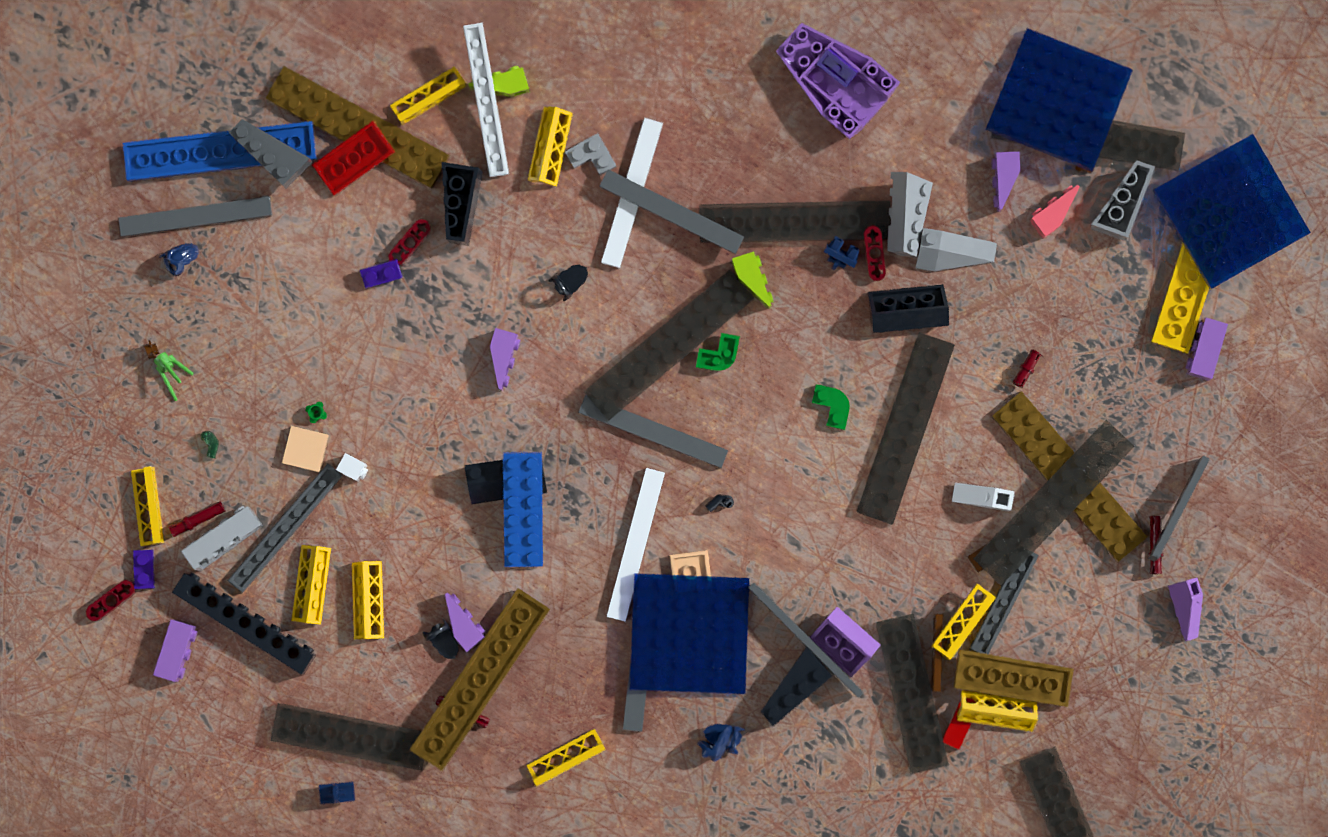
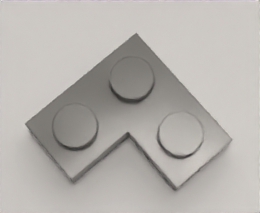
(593, 150)

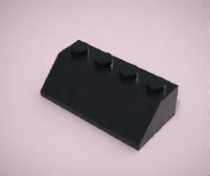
(908, 308)
(486, 481)

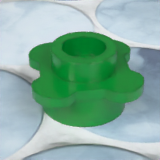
(311, 412)

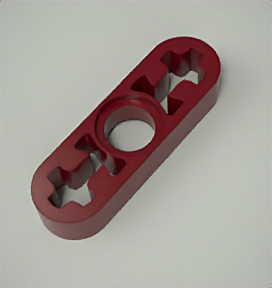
(423, 235)
(867, 239)
(119, 587)

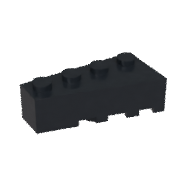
(460, 200)

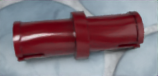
(1027, 368)

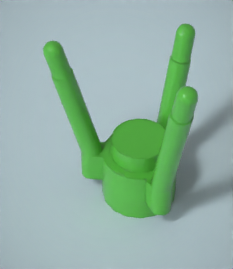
(165, 364)

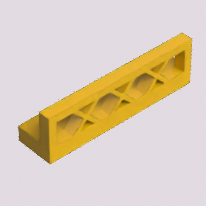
(430, 100)
(546, 145)
(153, 503)
(314, 584)
(363, 600)
(957, 639)
(997, 715)
(568, 764)

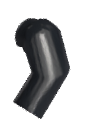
(720, 500)

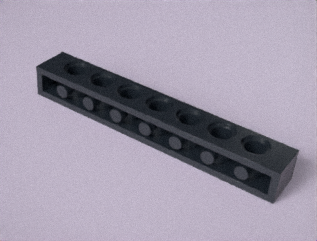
(184, 591)

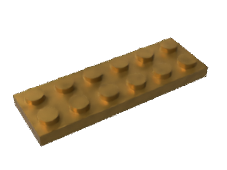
(1013, 678)

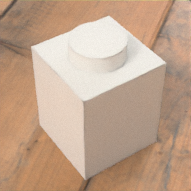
(352, 467)

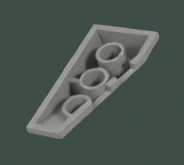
(948, 250)

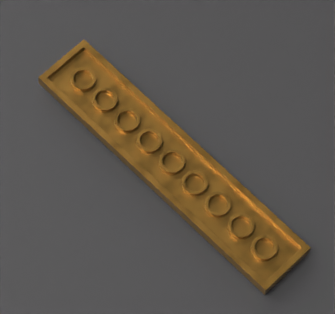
(344, 118)
(1048, 453)
(480, 679)

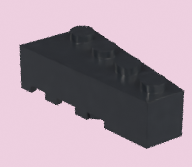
(798, 684)

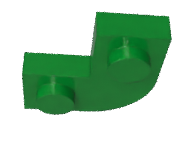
(720, 359)
(837, 402)

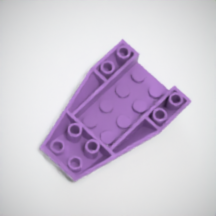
(842, 106)

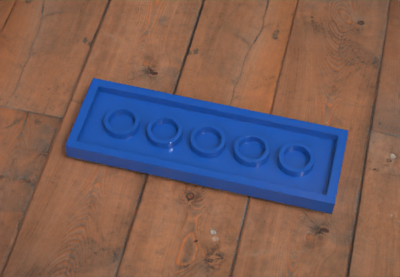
(523, 509)

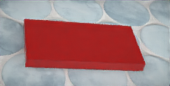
(353, 158)

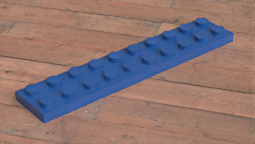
(206, 152)

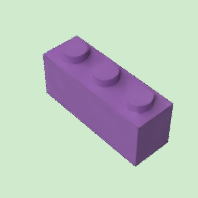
(1206, 348)
(175, 651)

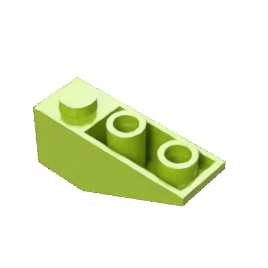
(509, 83)
(749, 275)

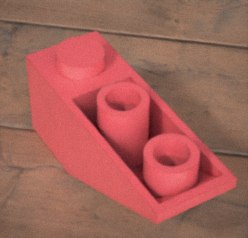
(1051, 217)

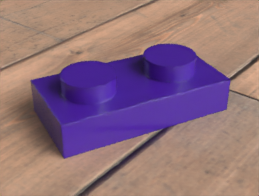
(837, 67)
(381, 273)
(144, 569)

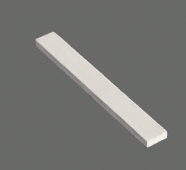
(486, 99)
(626, 210)
(635, 544)

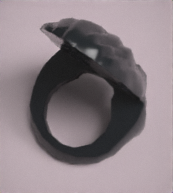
(570, 280)
(443, 640)

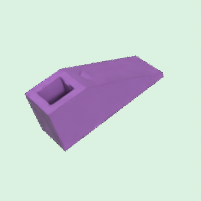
(1006, 171)
(502, 351)
(1188, 603)
(463, 627)

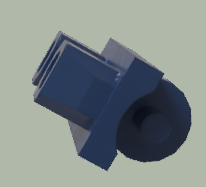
(839, 256)
(337, 792)

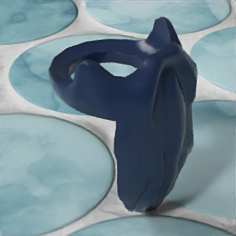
(180, 256)
(714, 731)
(717, 750)

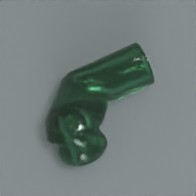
(212, 442)

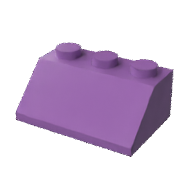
(844, 642)

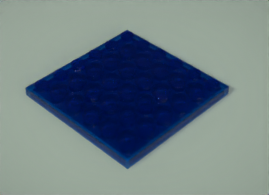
(1059, 99)
(1231, 211)
(689, 633)

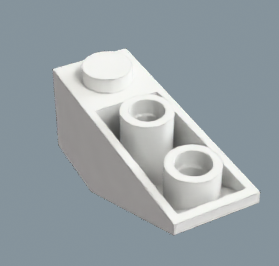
(983, 496)

